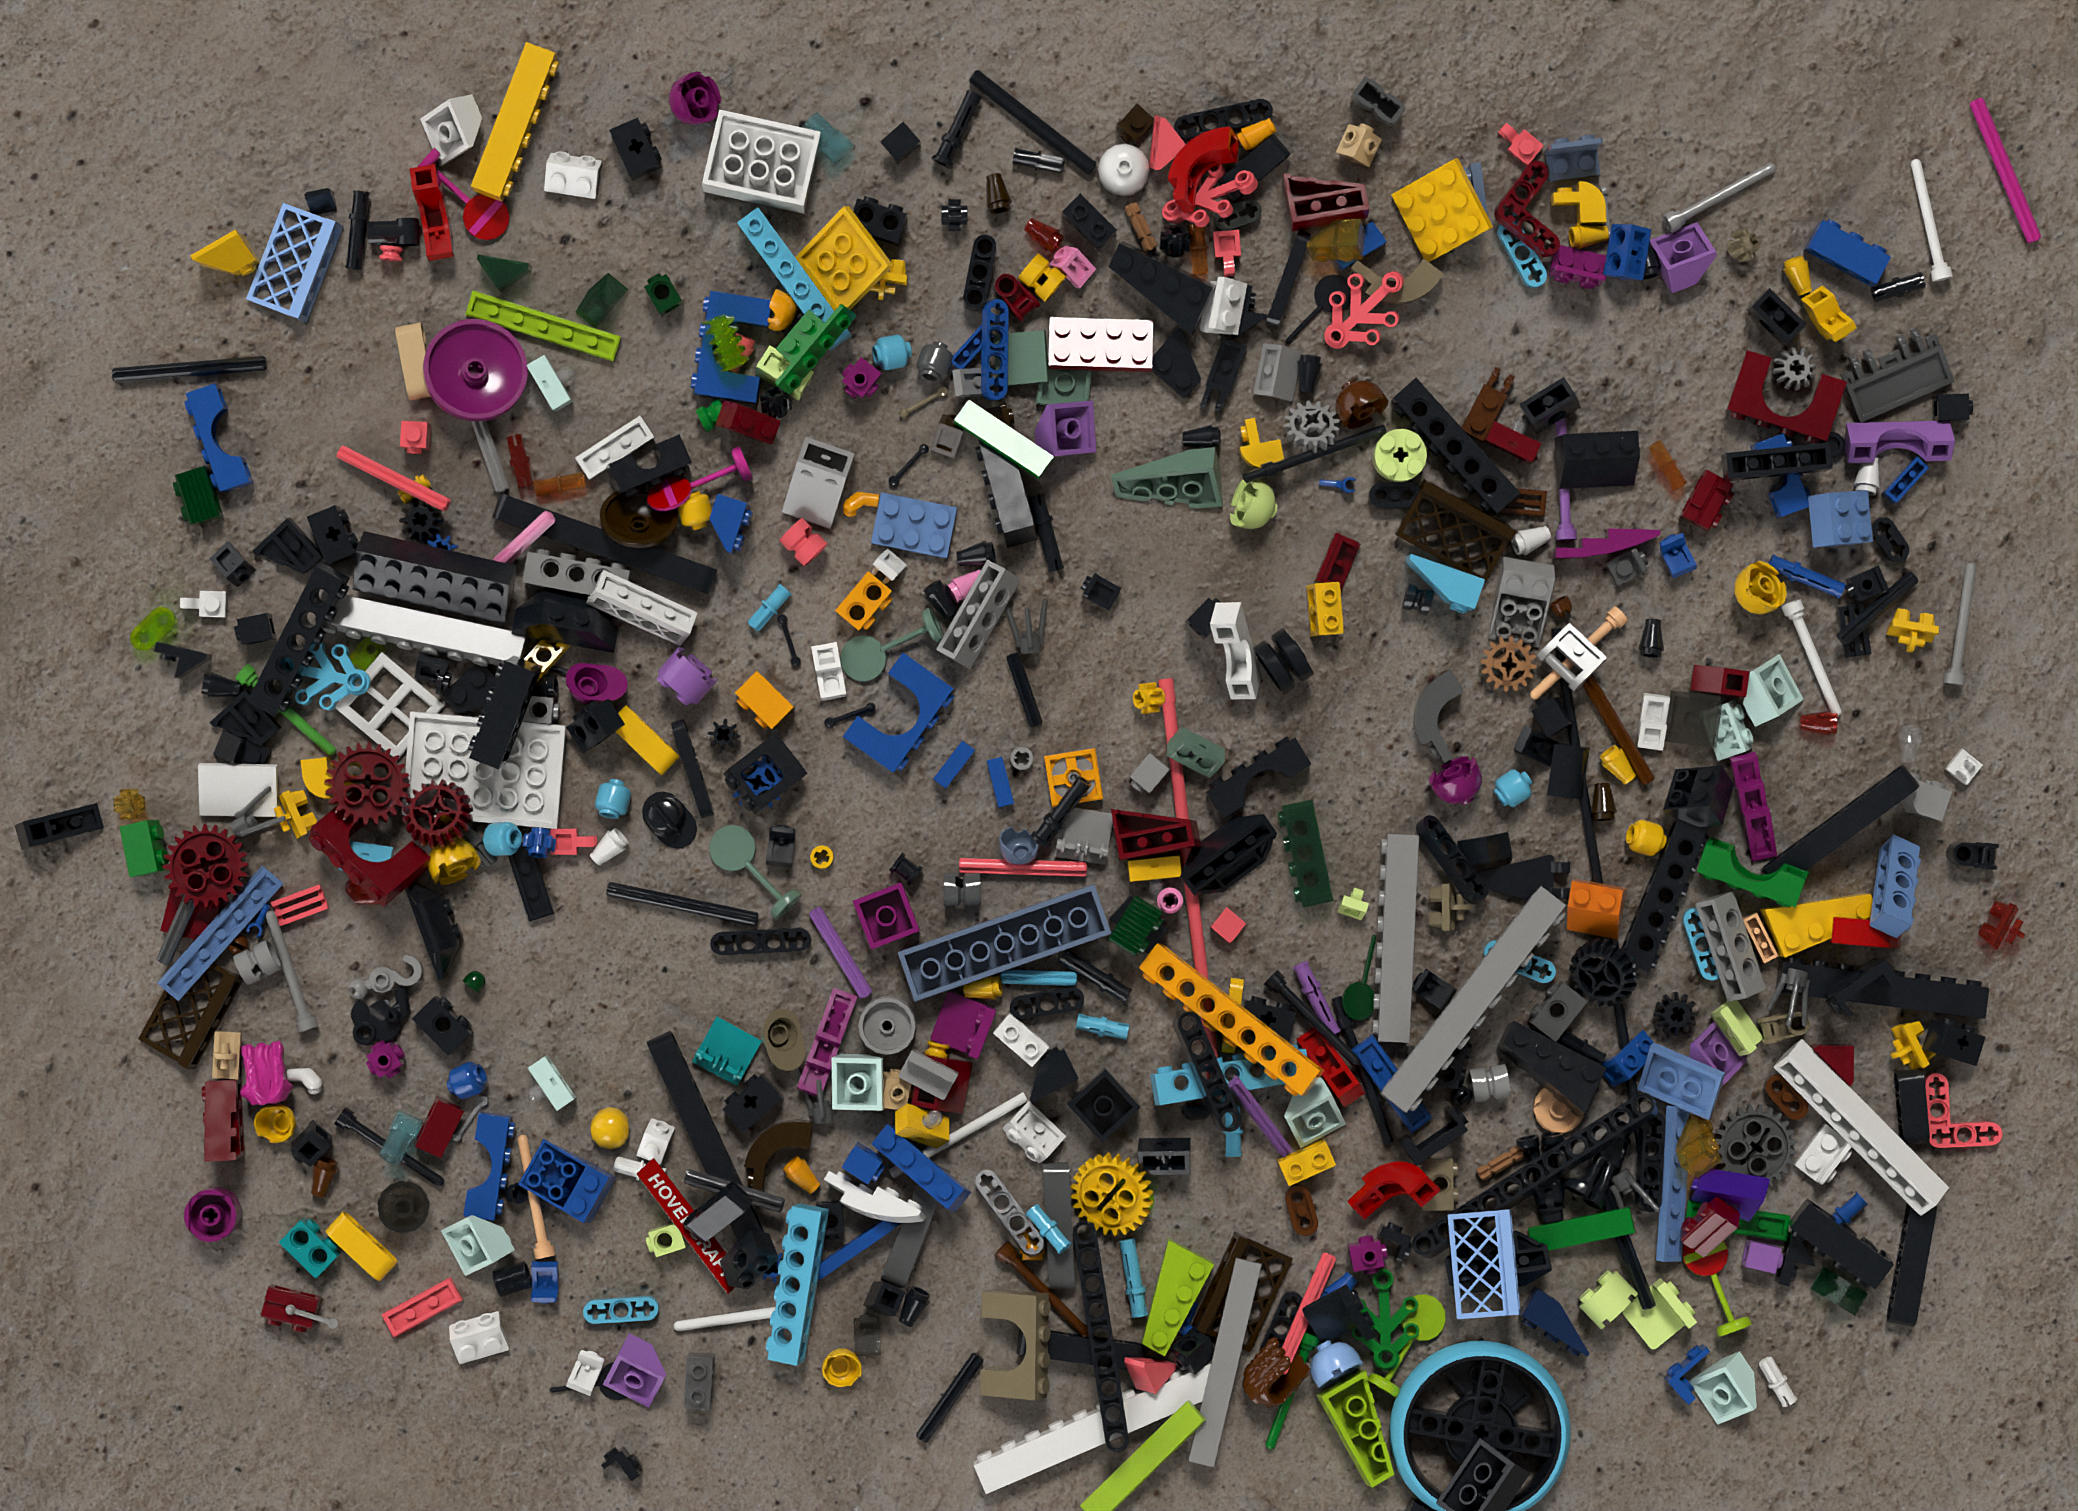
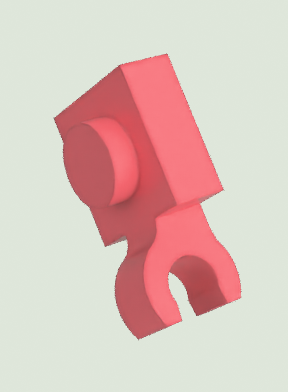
(1523, 145)
(1227, 248)
(568, 841)

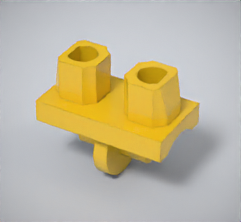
(895, 276)
(1911, 632)
(290, 802)
(1908, 1046)

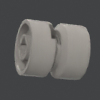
(257, 962)
(1488, 1083)

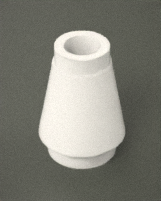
(1868, 478)
(1530, 539)
(609, 846)

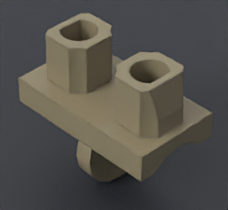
(1452, 907)

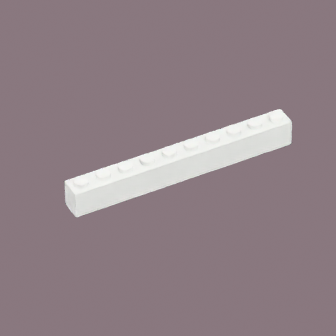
(1085, 1431)

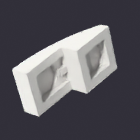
(829, 671)
(1653, 721)

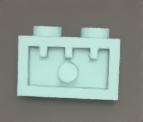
(1732, 734)

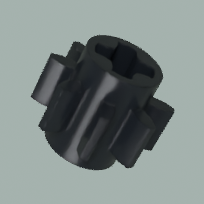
(954, 214)
(1175, 241)
(775, 402)
(731, 735)

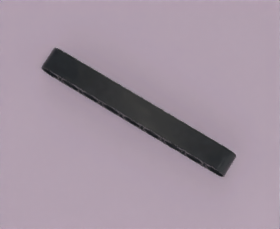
(597, 542)
(698, 1121)
(1105, 1348)

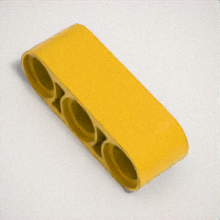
(646, 741)
(361, 1246)

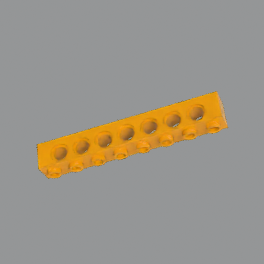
(1307, 1070)

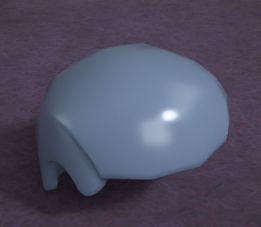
(1017, 846)

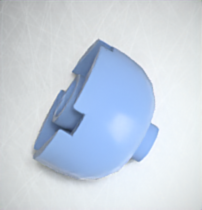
(1333, 1363)

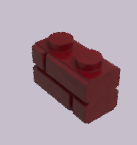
(748, 422)
(1706, 501)
(1709, 1226)
(279, 1297)

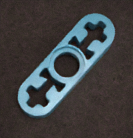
(1537, 266)
(1688, 927)
(1534, 974)
(601, 1304)

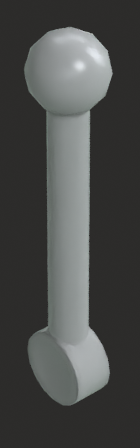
(1604, 191)
(482, 1101)
(332, 1322)

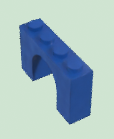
(728, 385)
(892, 749)

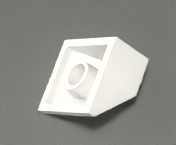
(452, 127)

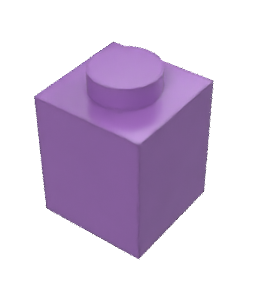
(1762, 1256)

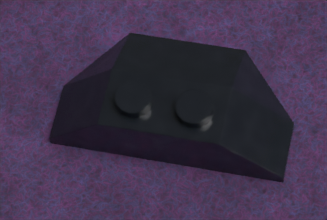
(565, 619)
(1228, 854)
(436, 926)
(1531, 1262)

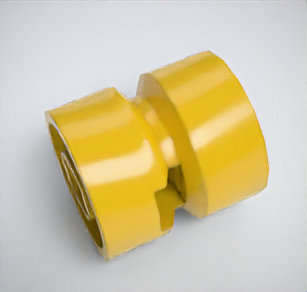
(1033, 273)

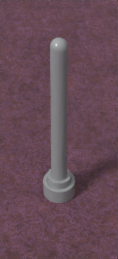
(1676, 219)
(1955, 674)
(304, 1018)

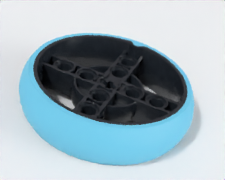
(1492, 1359)

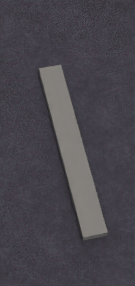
(1225, 1361)

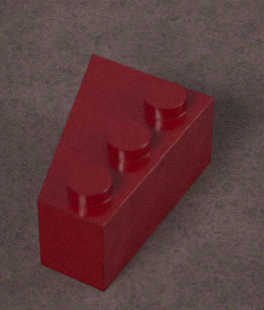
(1320, 202)
(1150, 835)
(223, 1120)

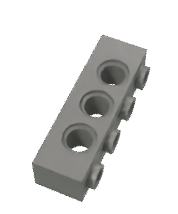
(536, 572)
(978, 614)
(1730, 946)

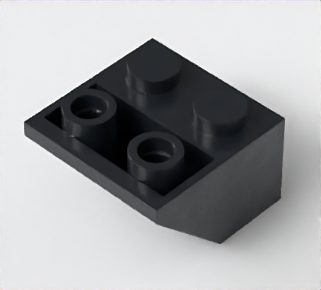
(1699, 795)

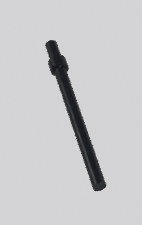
(1271, 469)
(1345, 1023)

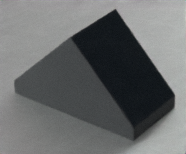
(1486, 848)

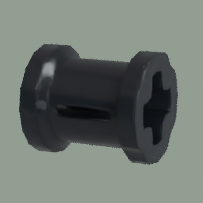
(905, 869)

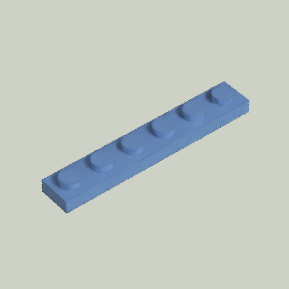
(220, 933)
(1673, 1191)

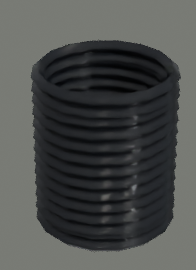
(512, 1279)

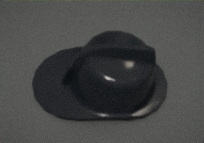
(669, 820)

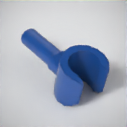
(1338, 484)
(259, 921)
(1186, 1326)

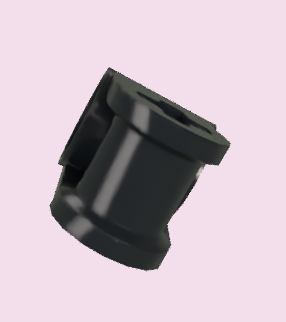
(1977, 854)

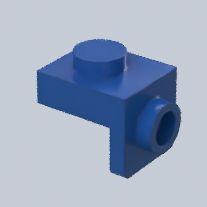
(1677, 555)
(544, 1282)

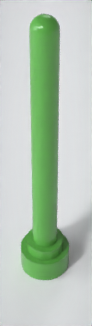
(248, 677)

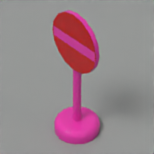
(482, 215)
(677, 490)

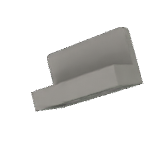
(1277, 372)
(928, 1074)

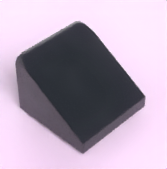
(321, 201)

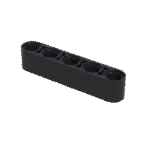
(1217, 1080)
(1910, 1266)
(1076, 1349)

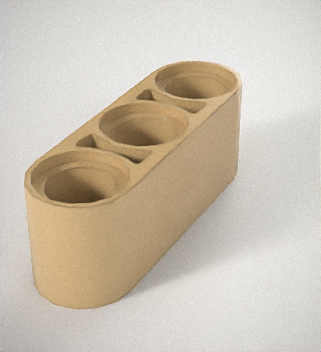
(412, 350)

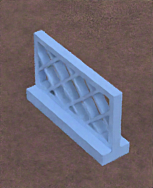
(313, 273)
(1507, 1264)

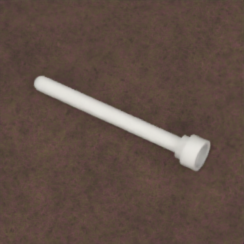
(1940, 269)
(1794, 611)
(728, 1318)

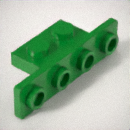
(808, 344)

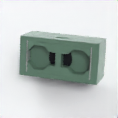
(1195, 752)

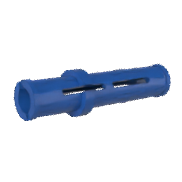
(1796, 572)

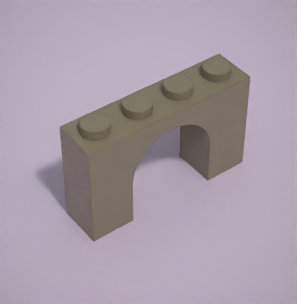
(1031, 1315)

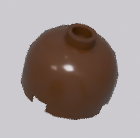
(1358, 402)

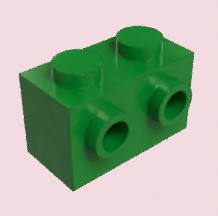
(144, 848)

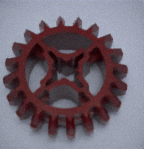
(456, 819)

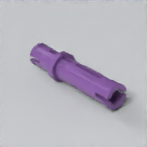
(1314, 994)

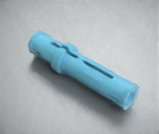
(1135, 1288)

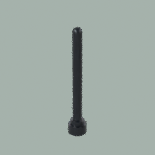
(1278, 984)
(348, 1121)

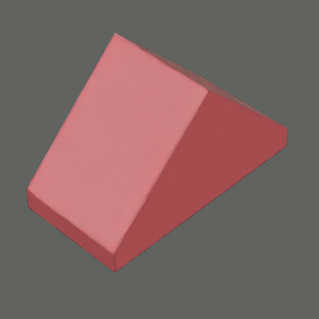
(1164, 143)
(1149, 1373)

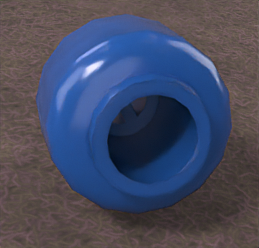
(467, 1080)

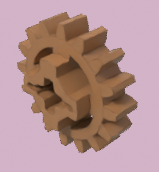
(1496, 662)

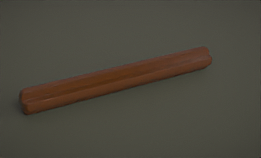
(1618, 730)

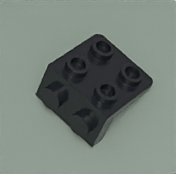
(1338, 1314)

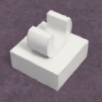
(889, 565)
(1963, 767)

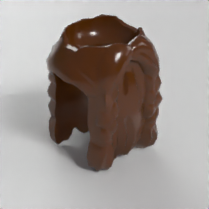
(1265, 1377)

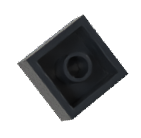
(1103, 1104)

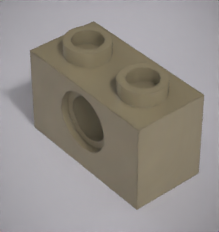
(1441, 1167)

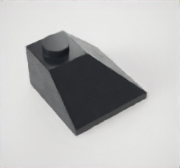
(1052, 1074)

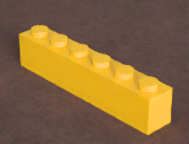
(514, 122)

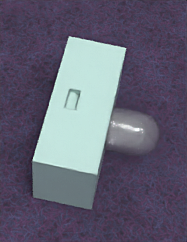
(552, 381)
(549, 1084)

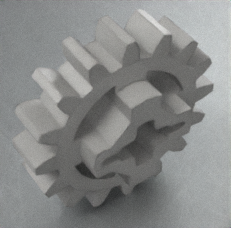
(1311, 426)

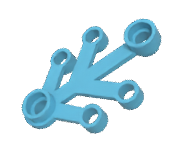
(329, 675)

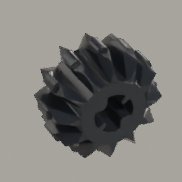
(417, 528)
(1684, 1015)

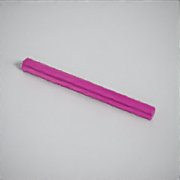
(2005, 170)

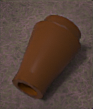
(323, 1174)

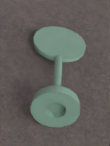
(865, 657)
(733, 850)

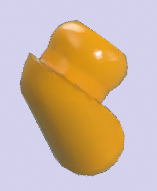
(857, 500)

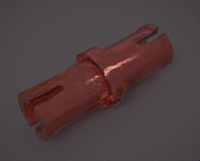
(519, 461)

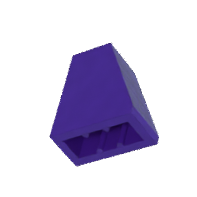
(1738, 1190)

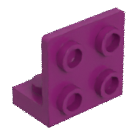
(1578, 266)
(963, 1024)

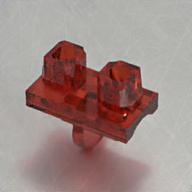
(1996, 935)

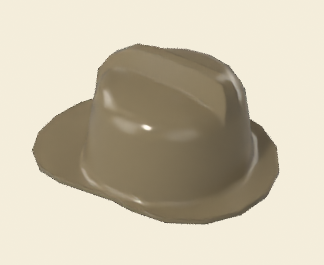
(783, 1039)

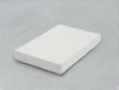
(231, 787)

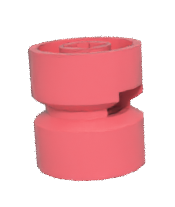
(803, 542)

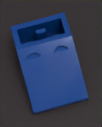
(567, 1181)

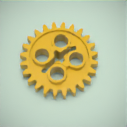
(1093, 1178)

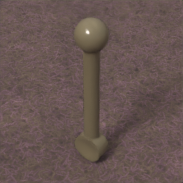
(942, 392)

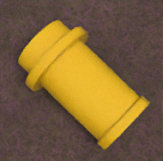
(405, 497)

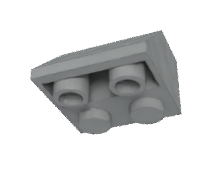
(1928, 800)

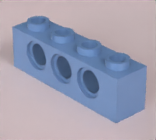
(1895, 886)

